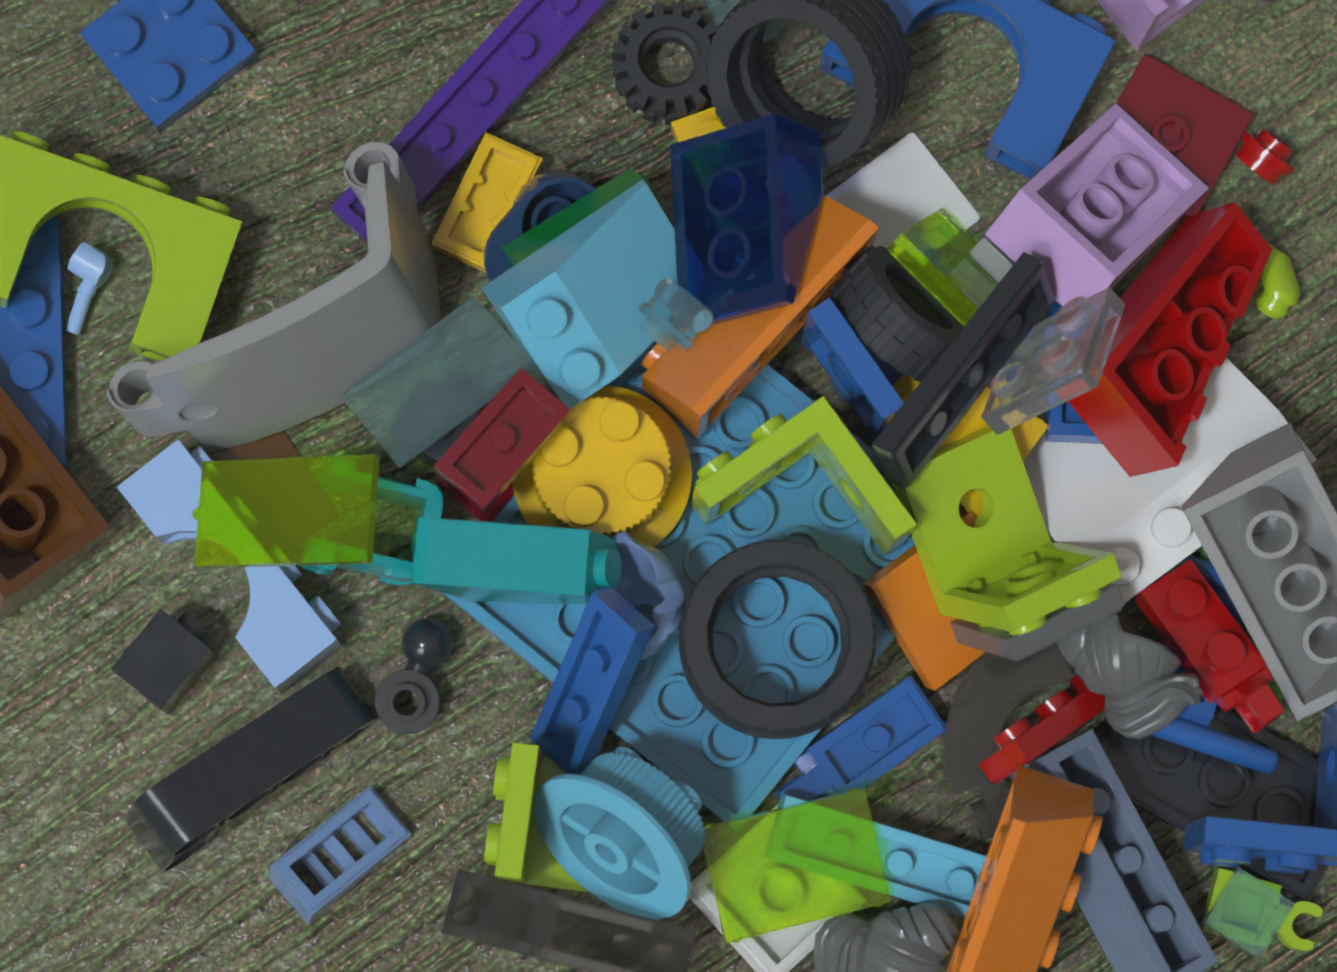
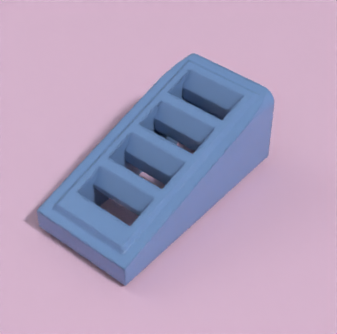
(295, 891)

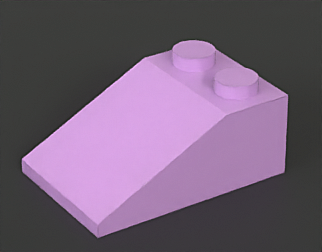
(1097, 207)

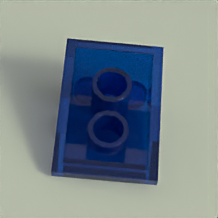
(745, 214)

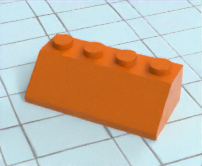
(729, 355)
(1027, 876)

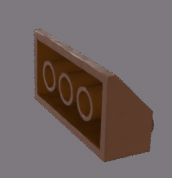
(42, 513)

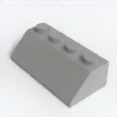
(1277, 557)

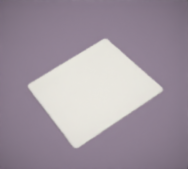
(902, 190)

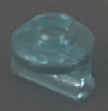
(674, 316)

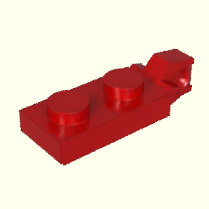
(1211, 645)
(1057, 718)

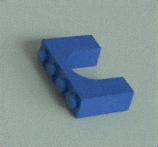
(1055, 62)

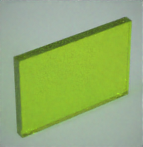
(794, 865)

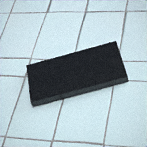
(1188, 785)

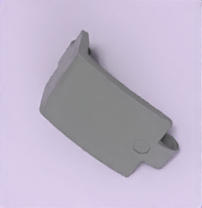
(309, 350)

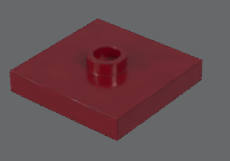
(1185, 119)

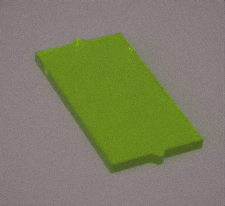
(287, 511)

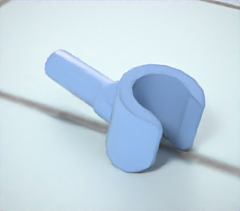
(94, 269)

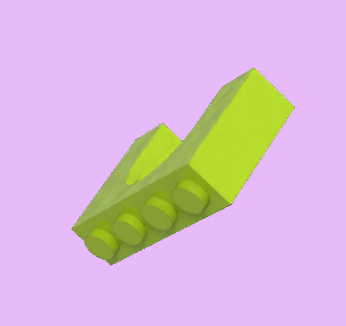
(184, 239)

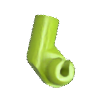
(1279, 286)

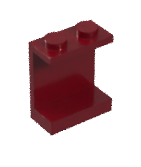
(499, 446)

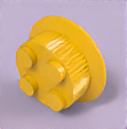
(610, 470)

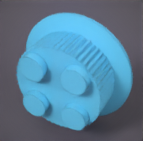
(623, 832)

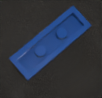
(591, 681)

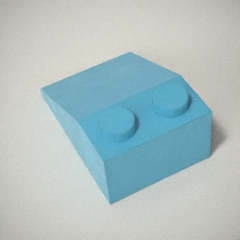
(582, 292)

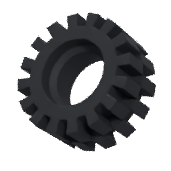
(635, 43)

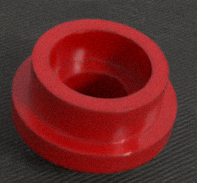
(1265, 155)

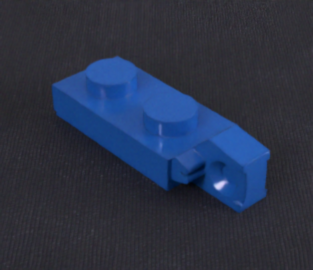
(866, 743)

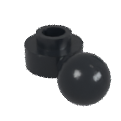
(426, 646)

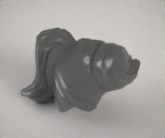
(1132, 675)
(886, 943)

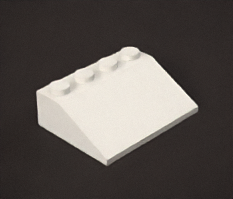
(1141, 518)

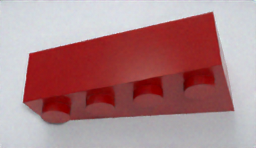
(1173, 338)

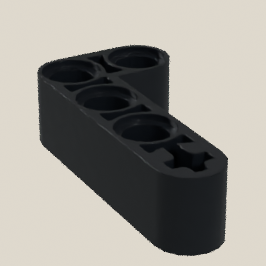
(247, 767)

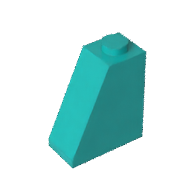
(513, 561)

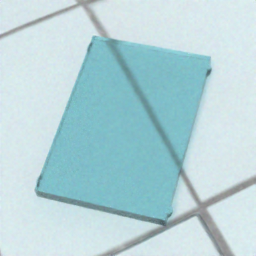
(436, 381)

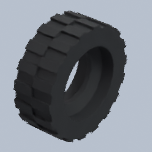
(894, 313)

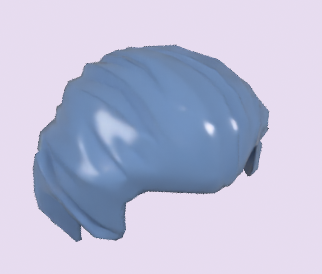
(651, 588)

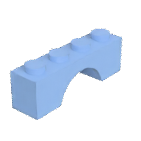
(280, 628)

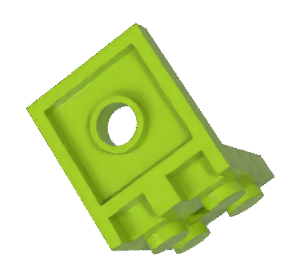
(782, 444)
(1004, 563)
(516, 842)

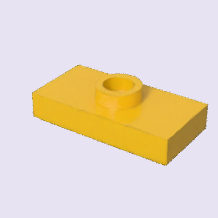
(484, 199)

